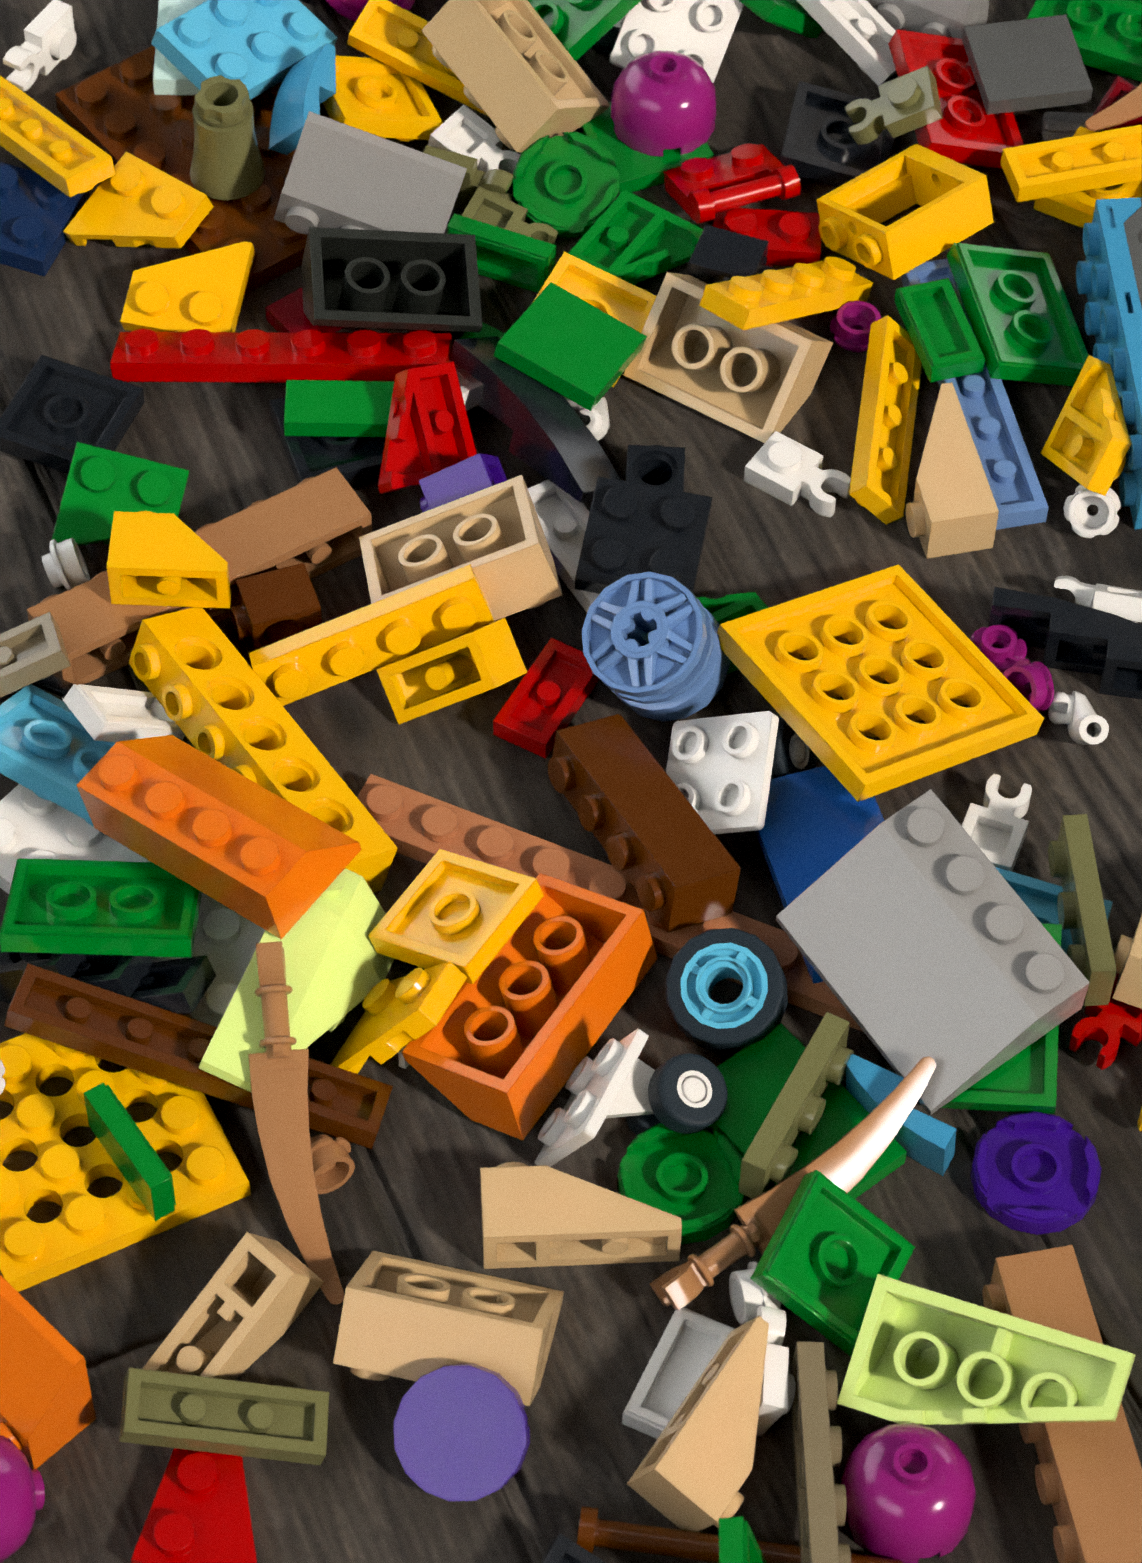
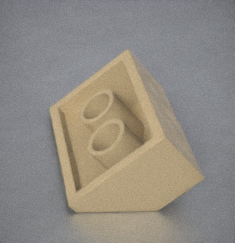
(514, 69)
(730, 374)
(488, 529)
(420, 1316)

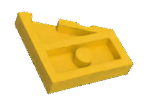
(140, 208)
(190, 292)
(1091, 430)
(399, 1014)

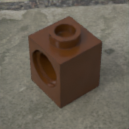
(275, 606)

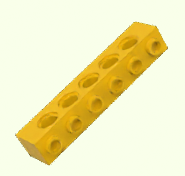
(245, 727)

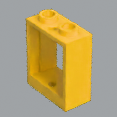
(952, 209)

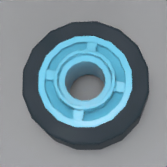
(719, 956)

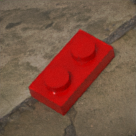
(791, 234)
(546, 698)

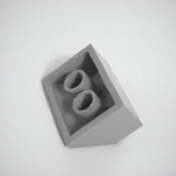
(365, 183)

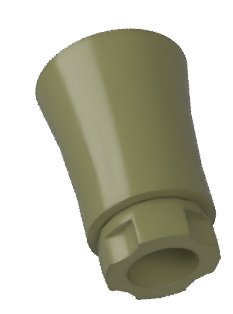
(226, 147)

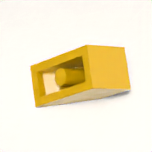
(163, 563)
(452, 671)

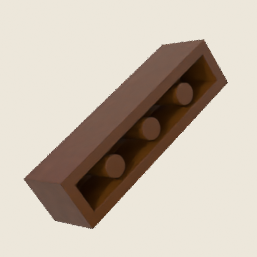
(644, 823)

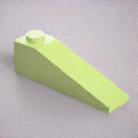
(329, 972)
(962, 1363)

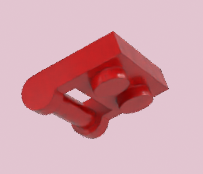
(730, 181)

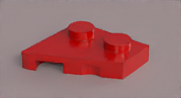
(424, 427)
(199, 1513)

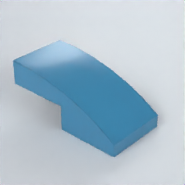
(302, 91)
(921, 1135)

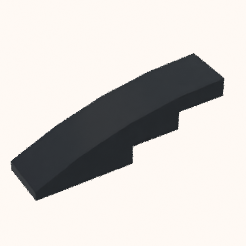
(545, 426)
(1075, 638)
(167, 984)

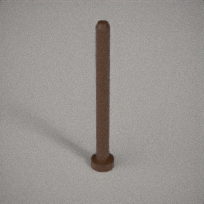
(678, 1542)

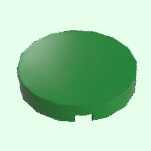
(566, 182)
(684, 1176)

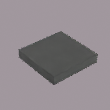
(1027, 64)

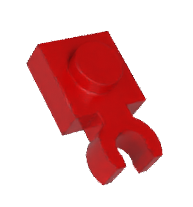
(1107, 1026)

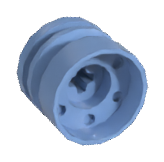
(679, 665)

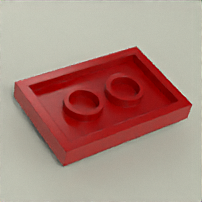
(966, 129)

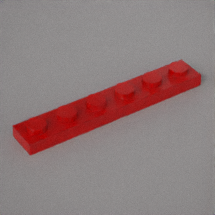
(273, 356)

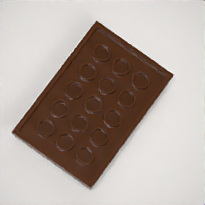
(123, 115)

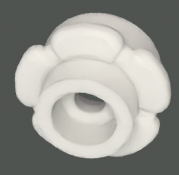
(1090, 525)
(65, 564)
(747, 1295)

